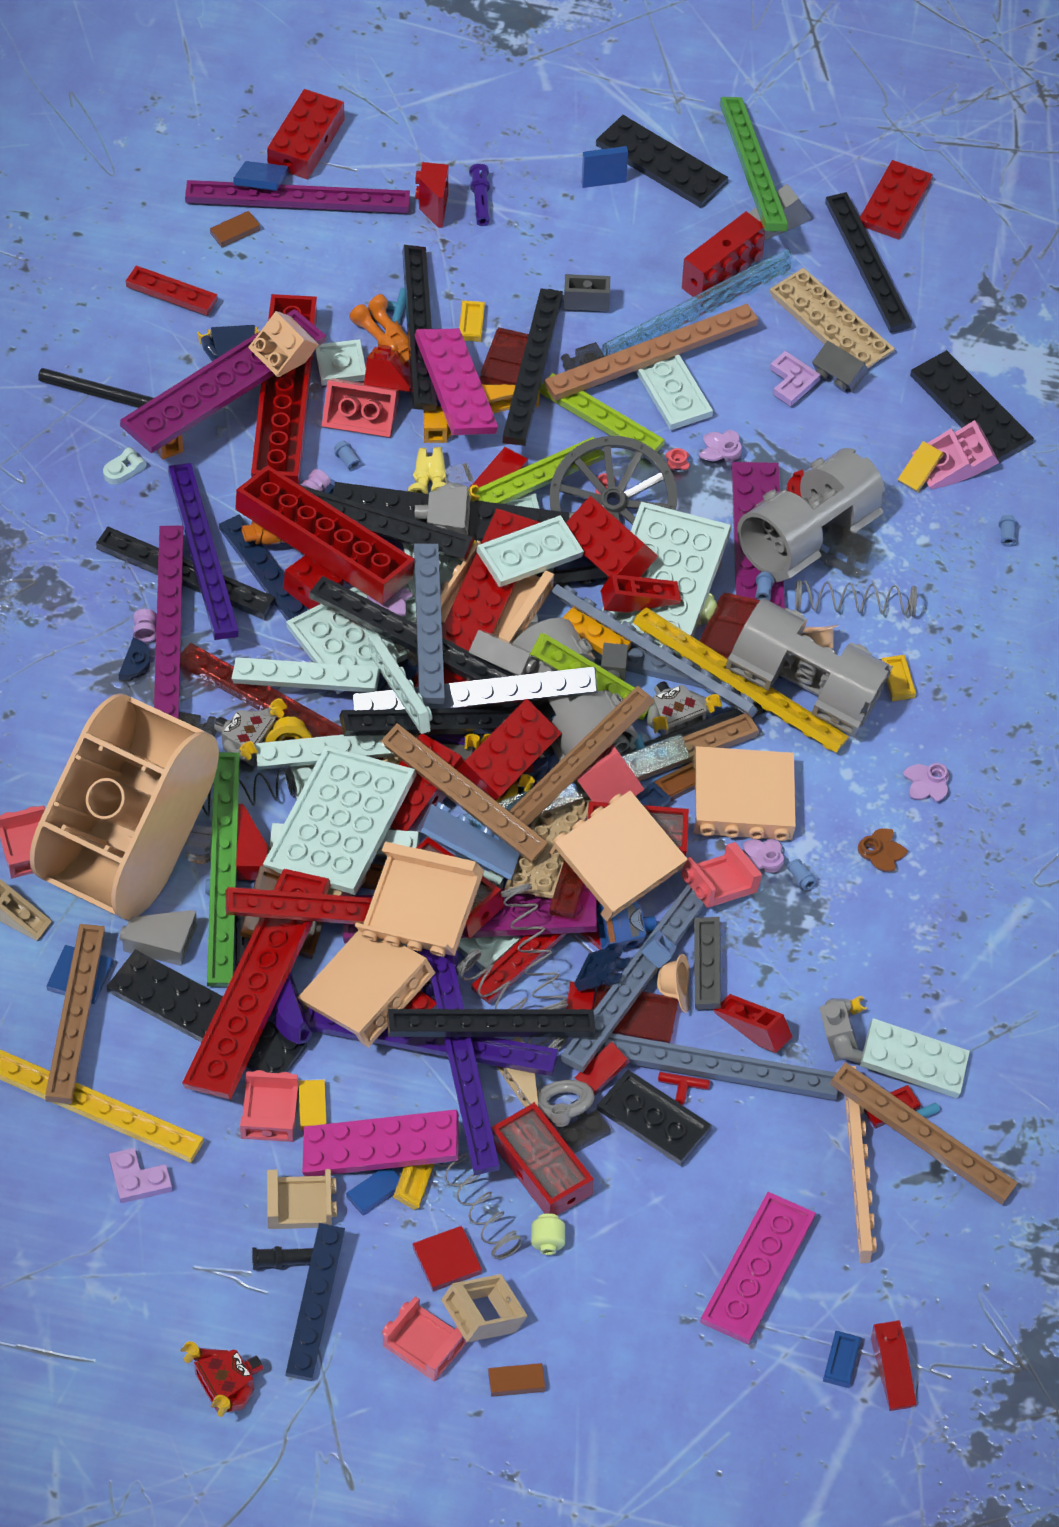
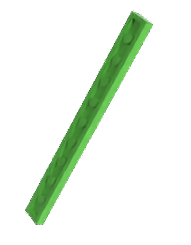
(753, 164)
(223, 869)

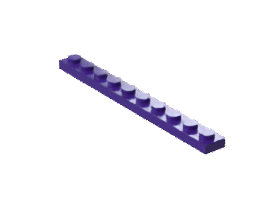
(203, 552)
(486, 1049)
(464, 1071)

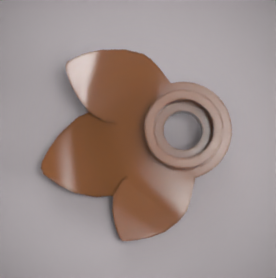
(884, 850)

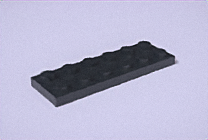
(664, 161)
(968, 401)

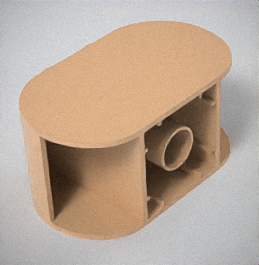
(124, 806)

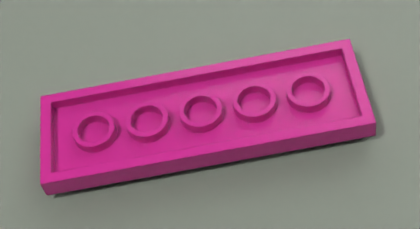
(456, 381)
(381, 1143)
(757, 1268)

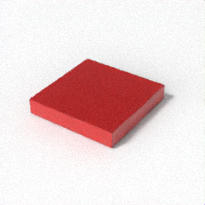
(447, 1258)

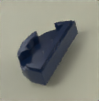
(136, 660)

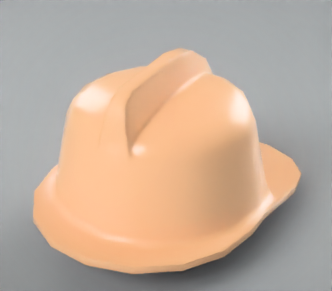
(821, 635)
(674, 981)

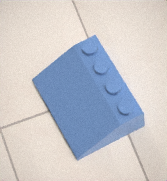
(468, 841)

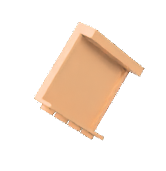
(521, 608)
(744, 793)
(619, 853)
(422, 900)
(365, 983)

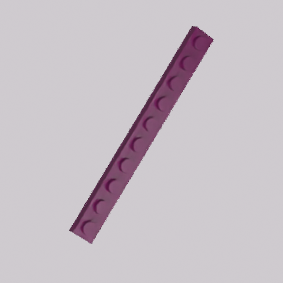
(299, 197)
(169, 620)

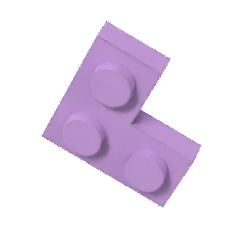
(797, 378)
(136, 1183)

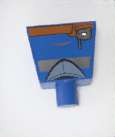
(625, 929)

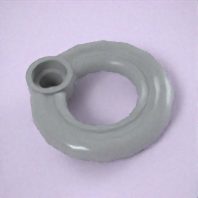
(562, 1113)

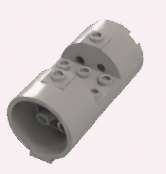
(786, 530)
(774, 648)
(578, 713)

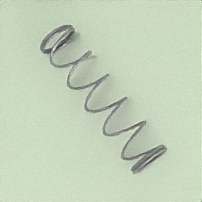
(912, 602)
(509, 893)
(463, 967)
(506, 1238)

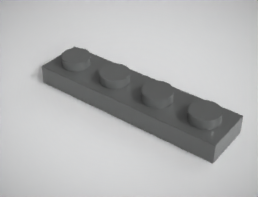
(707, 963)

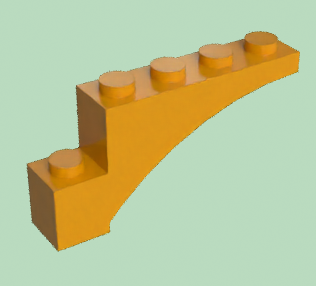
(435, 423)

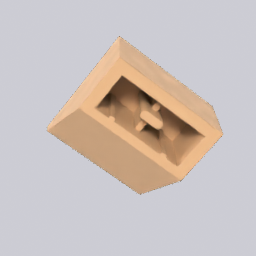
(283, 344)

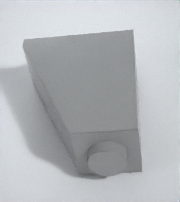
(793, 210)
(502, 653)
(160, 935)

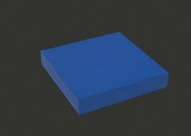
(604, 167)
(260, 175)
(60, 974)

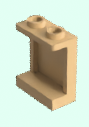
(300, 1200)

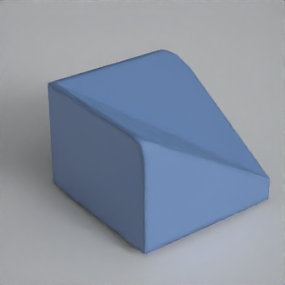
(658, 949)

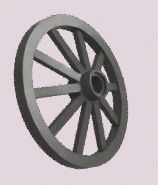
(607, 443)

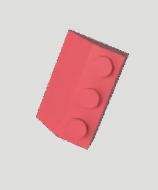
(360, 407)

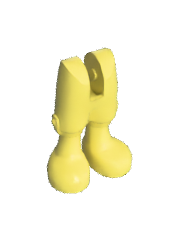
(428, 469)

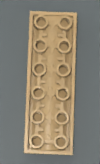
(829, 317)
(546, 869)

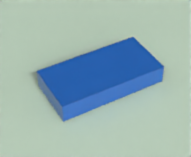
(373, 1190)
(842, 1359)

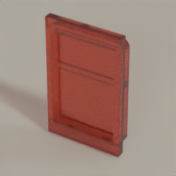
(504, 358)
(727, 622)
(648, 1018)

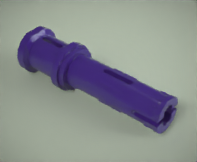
(480, 187)

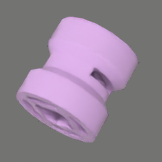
(317, 480)
(145, 625)

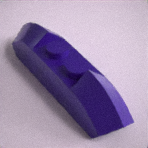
(290, 1014)

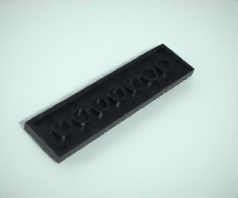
(191, 1009)

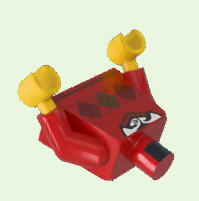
(223, 1376)

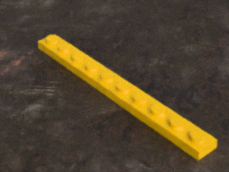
(713, 662)
(104, 1110)

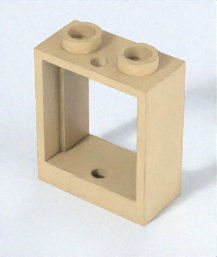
(469, 1319)

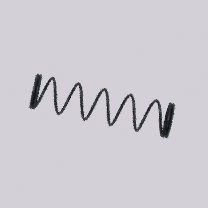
(290, 782)

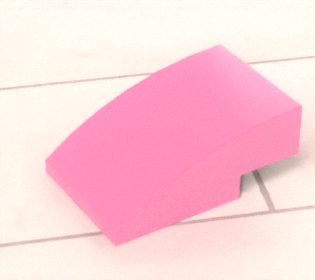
(963, 456)

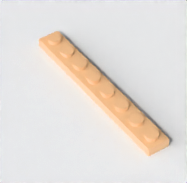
(860, 1177)

